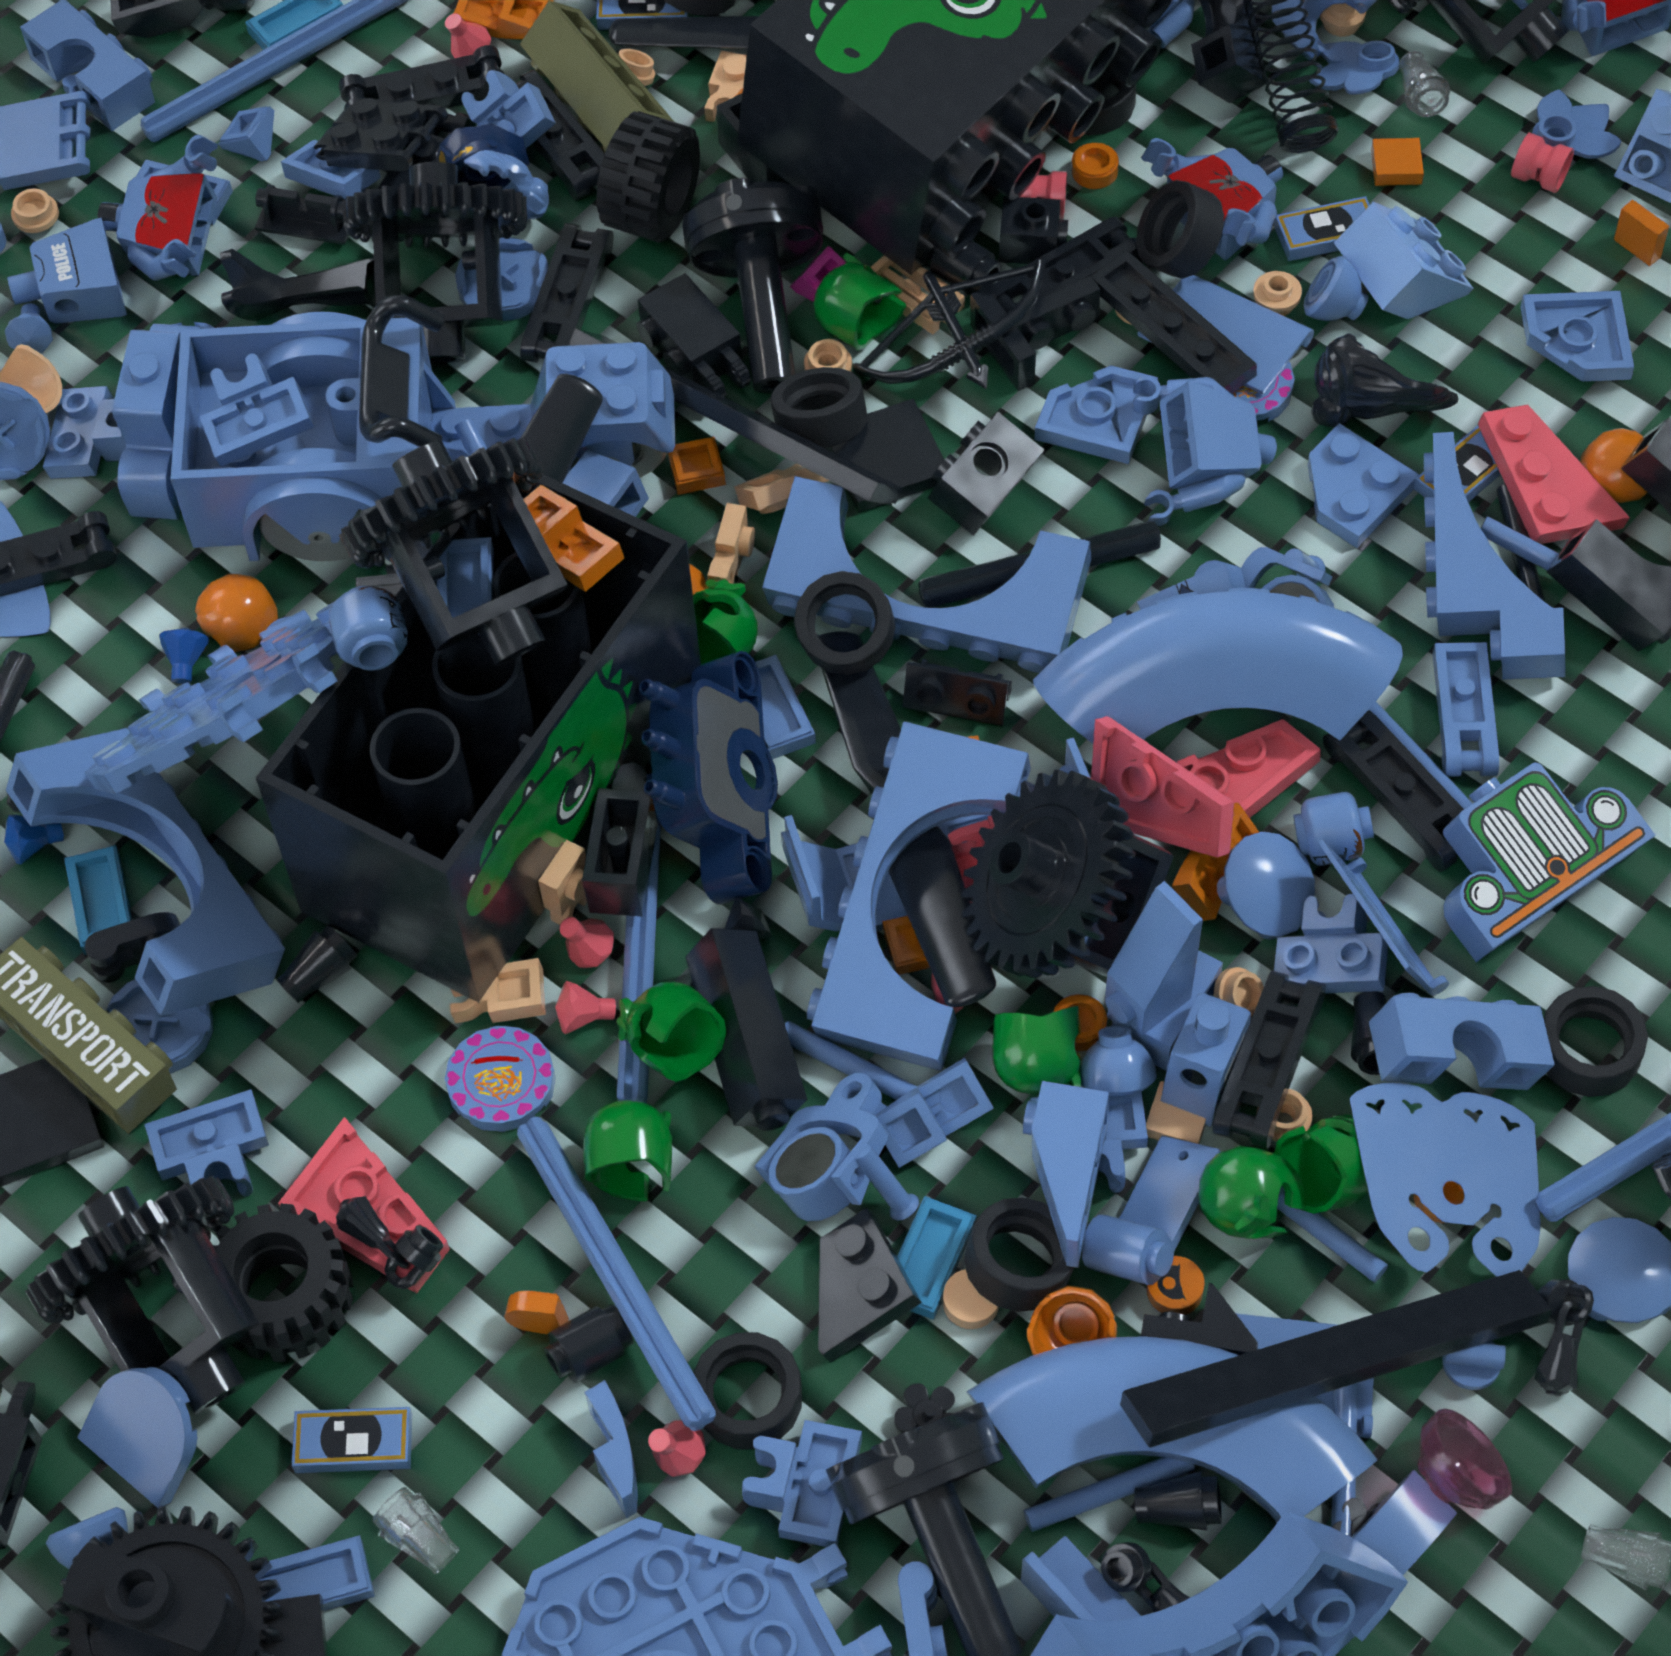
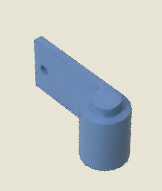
(1155, 1217)

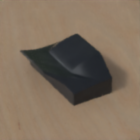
(153, 17)

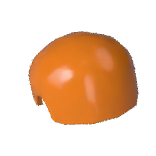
(1606, 457)
(235, 611)
(1069, 1318)

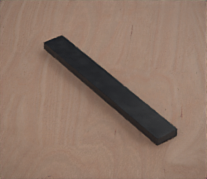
(770, 434)
(1333, 1358)

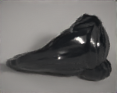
(1365, 387)

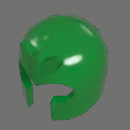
(847, 304)
(723, 620)
(672, 1029)
(1036, 1049)
(625, 1134)
(1327, 1163)
(1243, 1189)

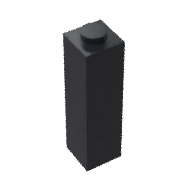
(757, 1056)

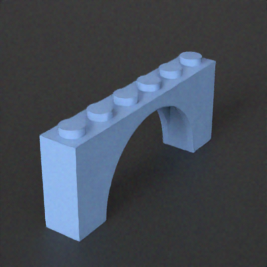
(1020, 621)
(928, 782)
(225, 940)

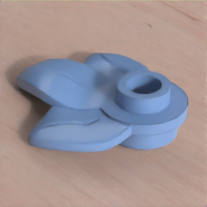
(1357, 66)
(1575, 126)

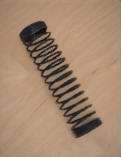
(1302, 142)

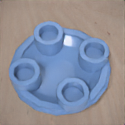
(1267, 884)
(1624, 1268)

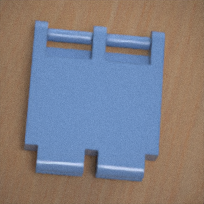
(41, 140)

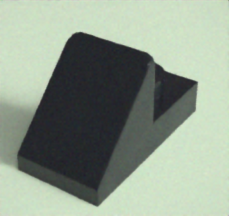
(1218, 1328)

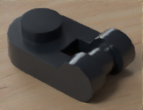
(123, 944)

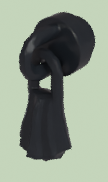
(413, 1247)
(1569, 1306)
(1128, 1569)

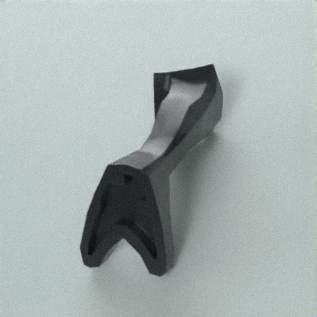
(262, 293)

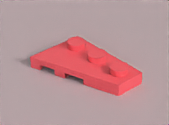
(1544, 477)
(1256, 764)
(1160, 794)
(350, 1170)

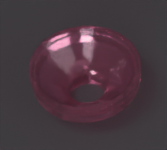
(1462, 1462)

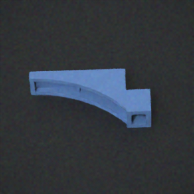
(1475, 586)

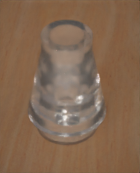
(1424, 87)
(414, 1529)
(1630, 1554)

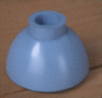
(1335, 292)
(1117, 1063)
(69, 1541)

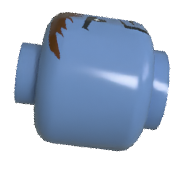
(368, 627)
(1336, 822)

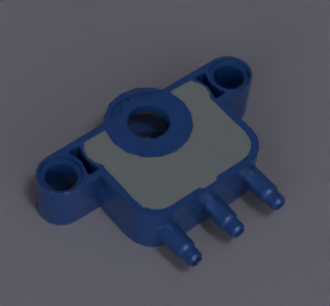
(698, 775)

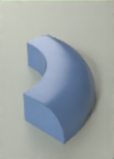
(1223, 654)
(1067, 1412)
(1292, 1596)

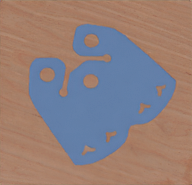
(1440, 1145)

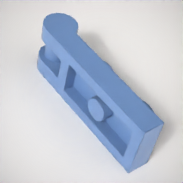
(1465, 708)
(918, 1598)

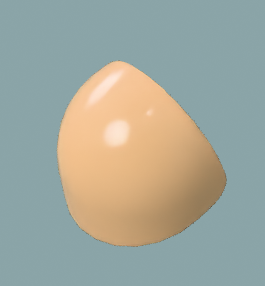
(34, 374)

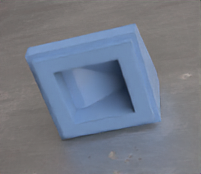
(250, 133)

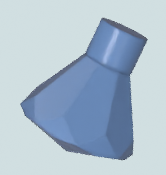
(29, 329)

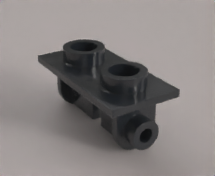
(308, 217)
(956, 693)

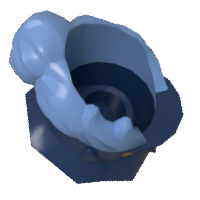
(496, 159)

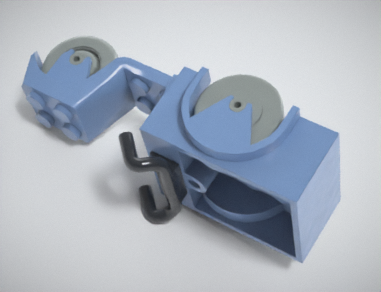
(370, 406)

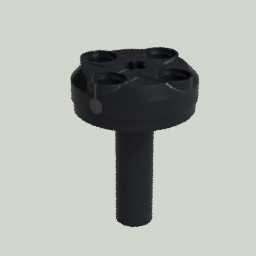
(754, 235)
(920, 1473)

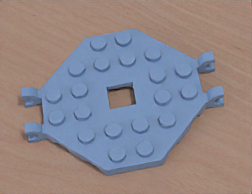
(220, 707)
(681, 1596)

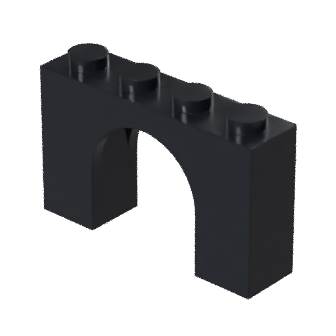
(1608, 574)

